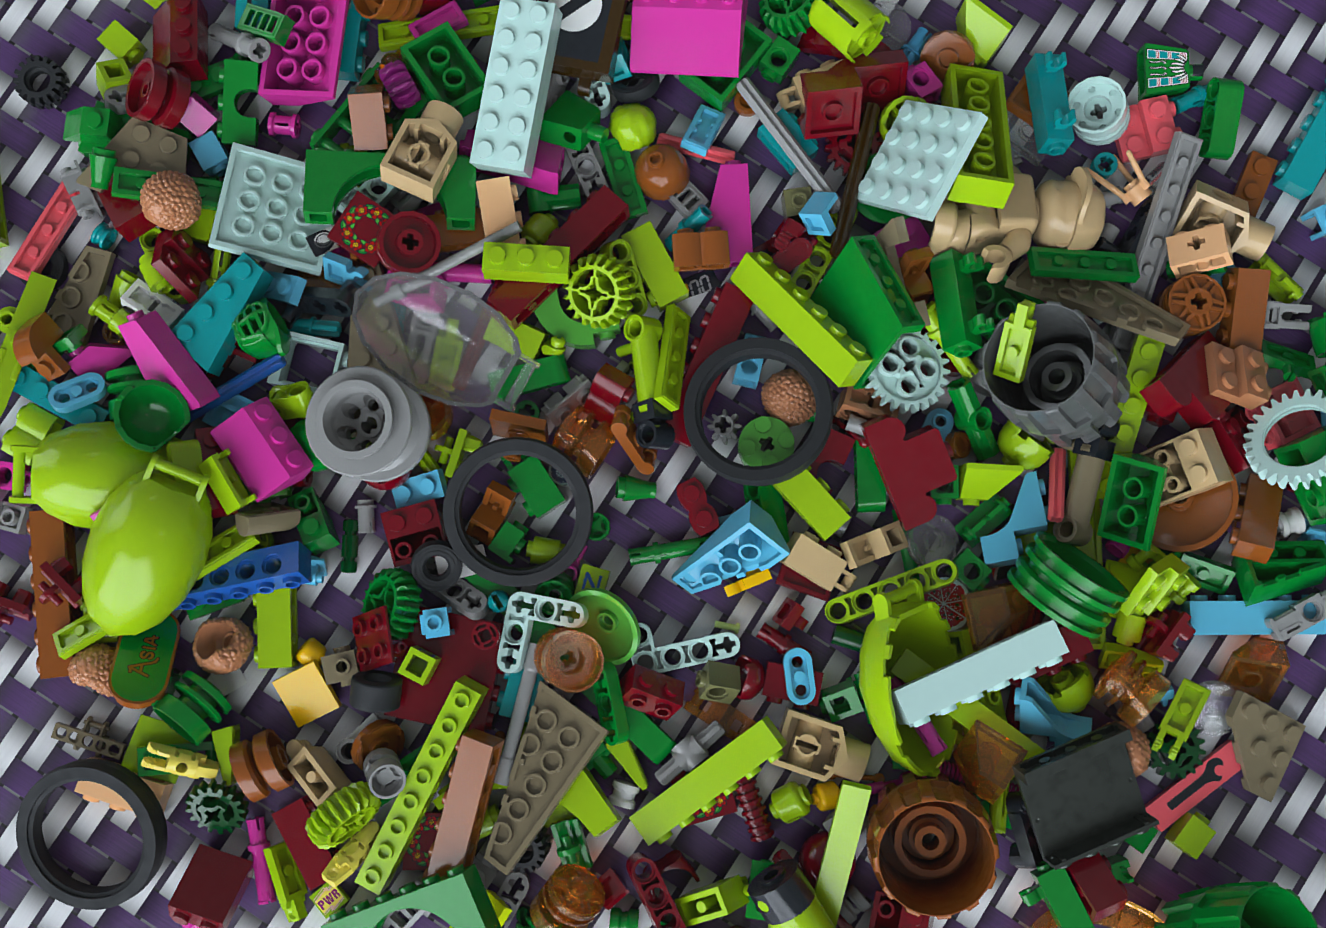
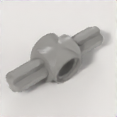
(689, 752)

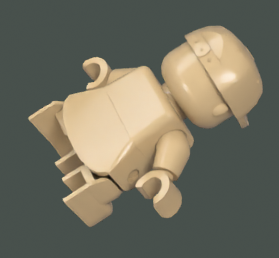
(1055, 216)

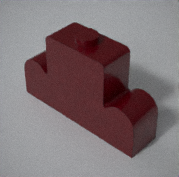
(1185, 387)
(909, 466)

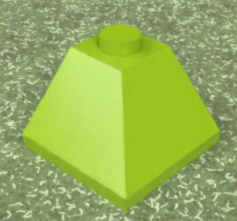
(983, 29)
(982, 481)

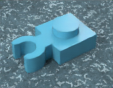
(339, 269)

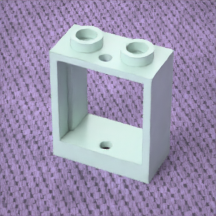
(341, 362)

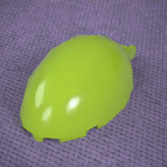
(78, 470)
(146, 549)
(922, 630)

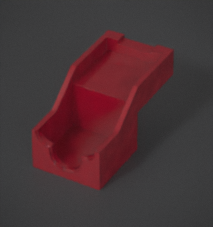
(839, 94)

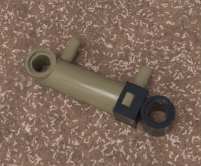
(1085, 486)

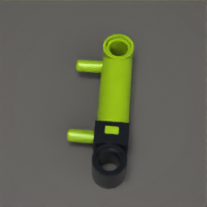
(651, 416)

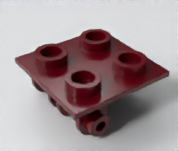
(374, 640)

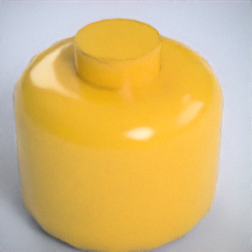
(309, 651)
(825, 795)

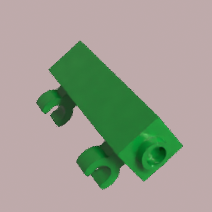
(956, 303)
(1059, 896)

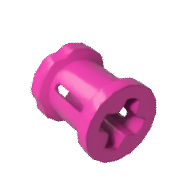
(293, 122)

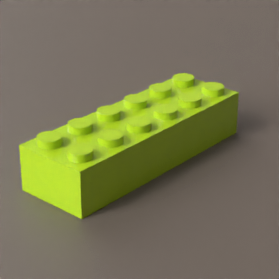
(988, 170)

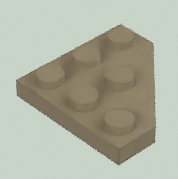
(1261, 743)

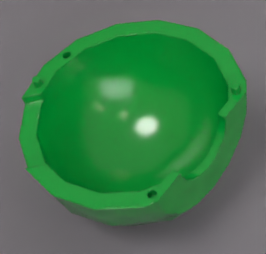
(150, 414)

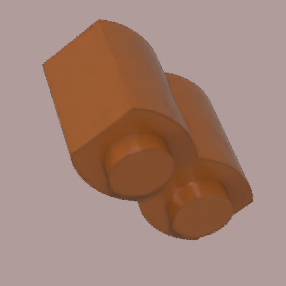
(700, 250)

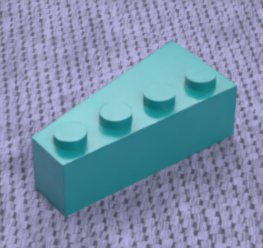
(207, 327)

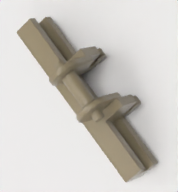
(104, 740)

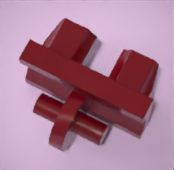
(54, 574)
(18, 606)
(1164, 631)

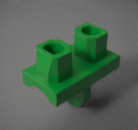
(571, 842)

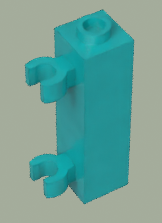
(1050, 103)

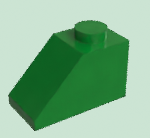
(91, 125)

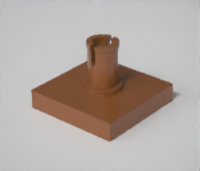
(511, 424)

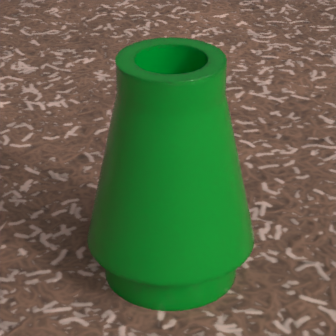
(102, 166)
(634, 488)

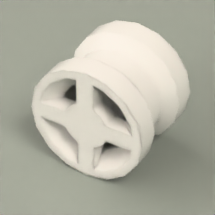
(1291, 522)
(624, 794)

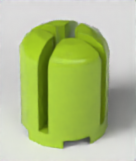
(841, 34)

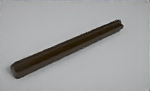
(855, 176)

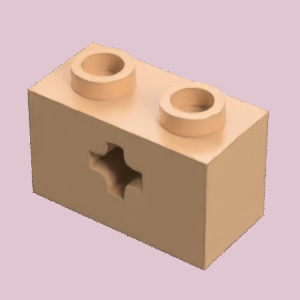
(1186, 256)

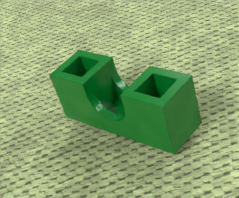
(237, 79)

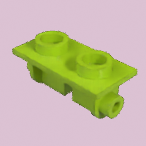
(1281, 285)

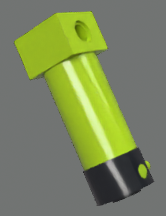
(787, 897)

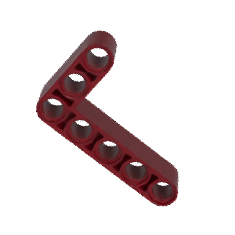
(644, 883)

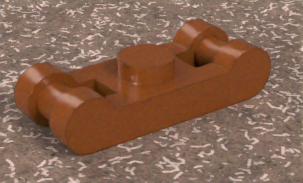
(625, 433)

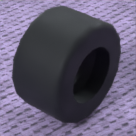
(375, 691)

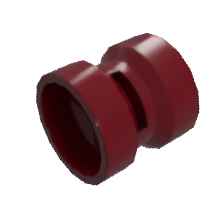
(490, 633)

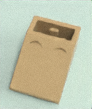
(1192, 463)

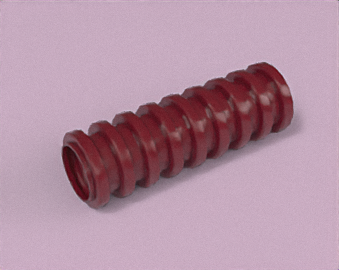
(753, 810)

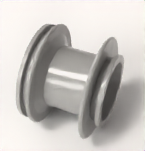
(401, 423)

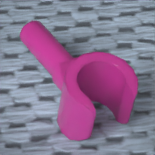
(576, 563)

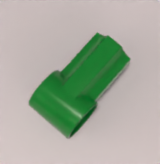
(543, 202)

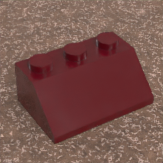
(182, 37)

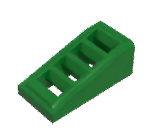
(280, 32)

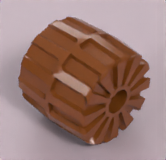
(935, 875)

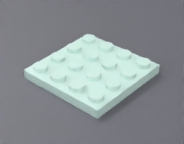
(920, 158)
(264, 210)

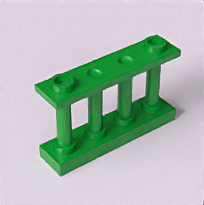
(340, 119)

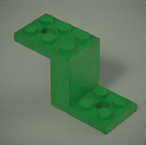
(1304, 452)

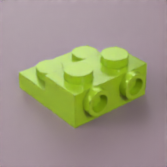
(1156, 586)

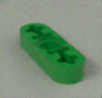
(615, 718)

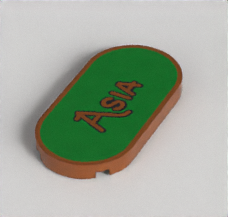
(144, 664)

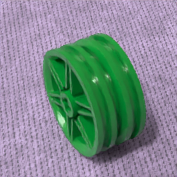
(1068, 585)

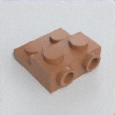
(1237, 375)

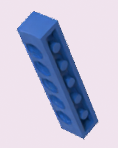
(253, 573)

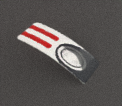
(320, 243)

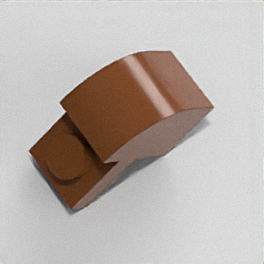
(913, 268)
(34, 345)
(492, 513)

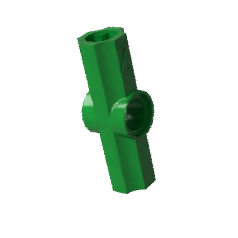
(973, 418)

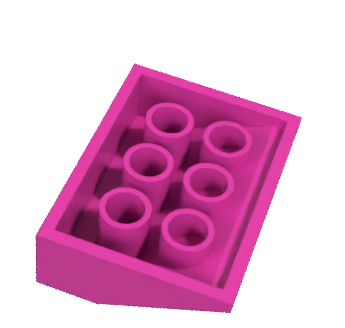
(687, 37)
(310, 61)

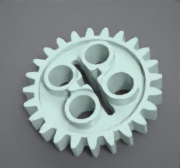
(888, 383)

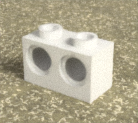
(140, 297)

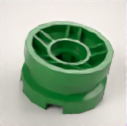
(563, 584)

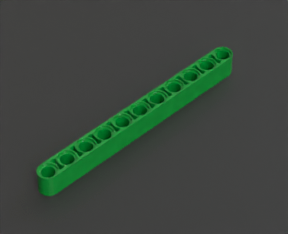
(642, 728)

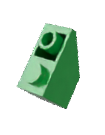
(315, 523)

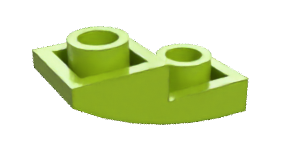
(1113, 651)

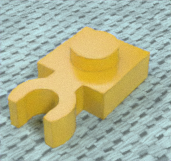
(752, 579)

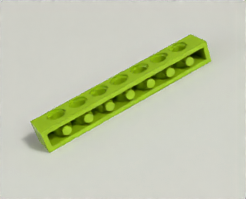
(421, 785)

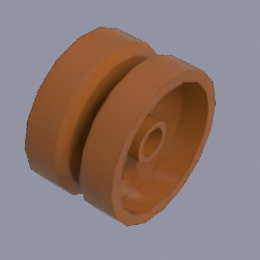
(261, 765)

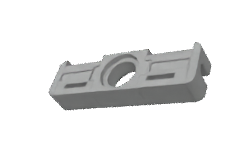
(1294, 621)

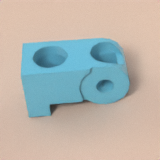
(748, 371)

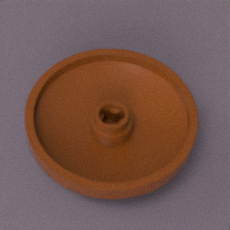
(1196, 519)

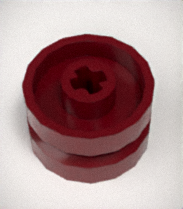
(158, 94)
(419, 231)

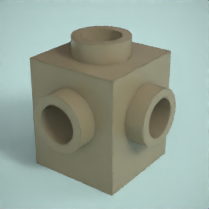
(334, 666)

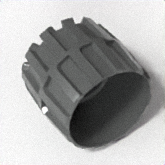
(1069, 380)

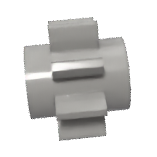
(720, 422)

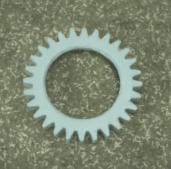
(1257, 454)

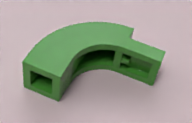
(576, 335)

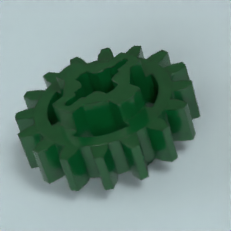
(1189, 751)
(217, 806)

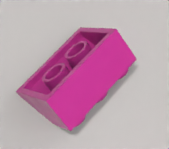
(262, 449)

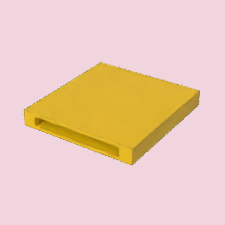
(306, 693)

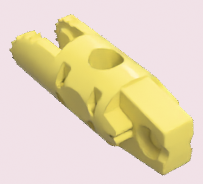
(180, 762)
(351, 855)

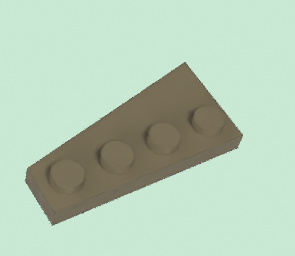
(84, 286)

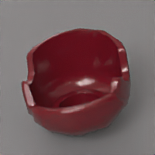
(751, 677)

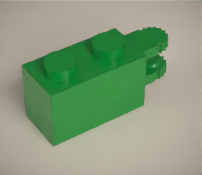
(535, 485)

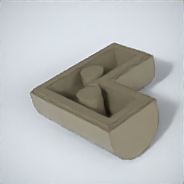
(266, 518)

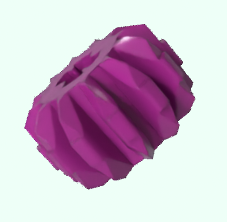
(400, 84)

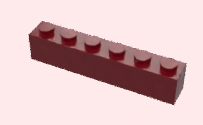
(583, 233)
(719, 329)

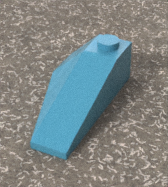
(739, 545)

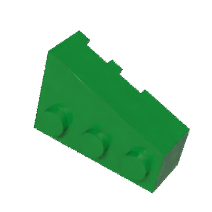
(1289, 569)

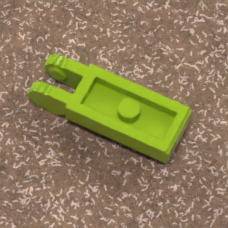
(1182, 715)

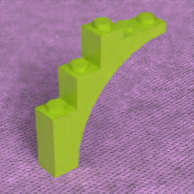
(583, 800)

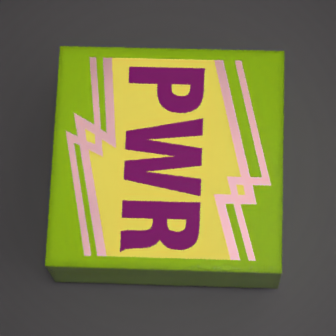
(329, 899)

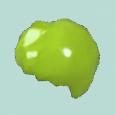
(633, 126)

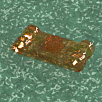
(721, 712)

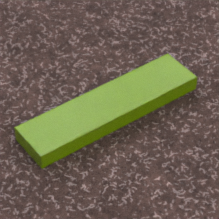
(672, 357)

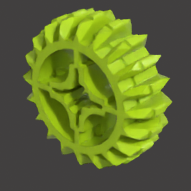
(590, 302)
(342, 815)

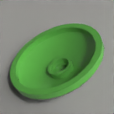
(609, 623)

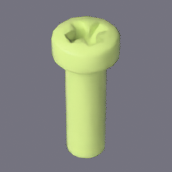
(732, 627)

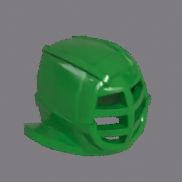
(261, 330)

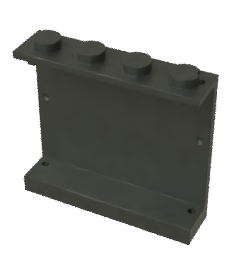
(1083, 796)

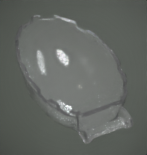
(439, 339)

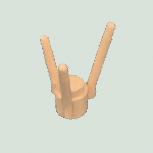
(1136, 190)

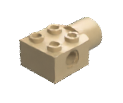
(423, 151)
(1213, 206)
(820, 748)

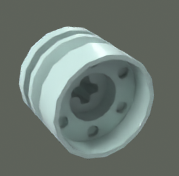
(1098, 95)

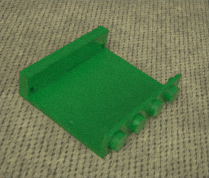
(867, 299)

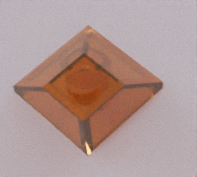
(995, 614)
(1257, 668)
(987, 761)

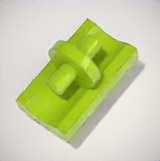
(463, 443)

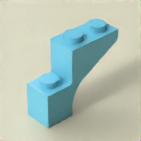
(1027, 518)
(1041, 717)

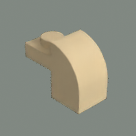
(874, 545)

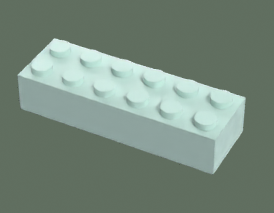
(516, 87)
(979, 671)

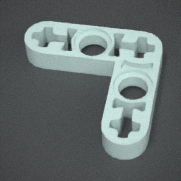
(525, 619)

